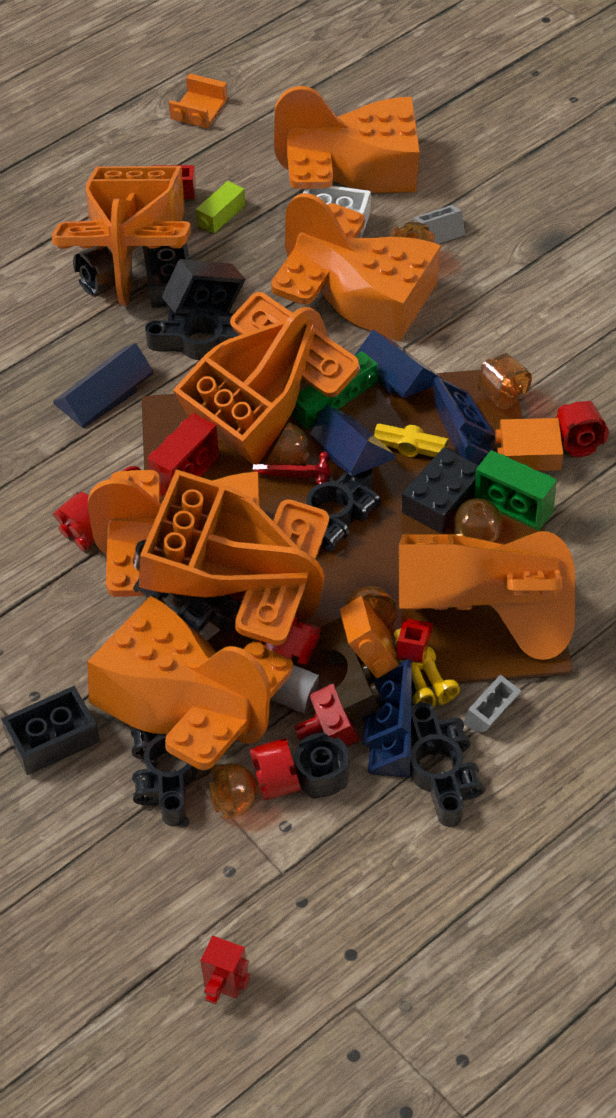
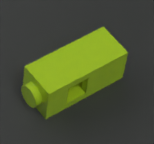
(220, 207)

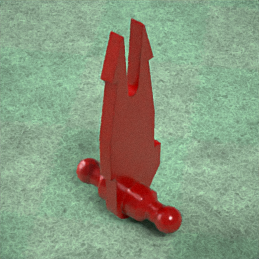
(320, 472)

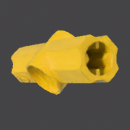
(410, 440)

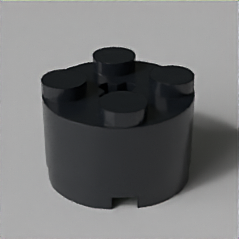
(95, 269)
(322, 765)

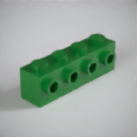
(311, 401)

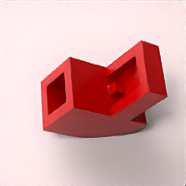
(414, 640)

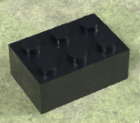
(159, 269)
(203, 287)
(440, 490)
(50, 730)

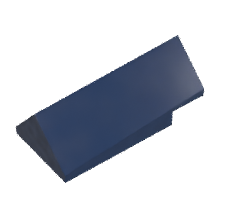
(396, 367)
(105, 386)
(463, 421)
(348, 442)
(389, 729)

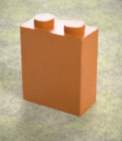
(531, 442)
(369, 637)

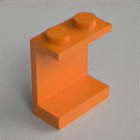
(201, 101)

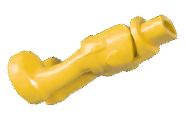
(444, 690)

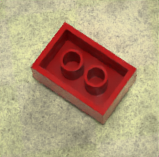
(188, 449)

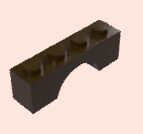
(355, 691)

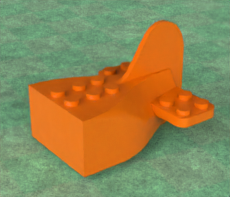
(362, 149)
(129, 211)
(366, 280)
(256, 377)
(124, 513)
(222, 543)
(523, 581)
(174, 683)

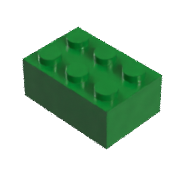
(516, 489)

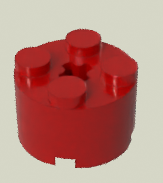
(581, 428)
(75, 520)
(299, 643)
(275, 769)

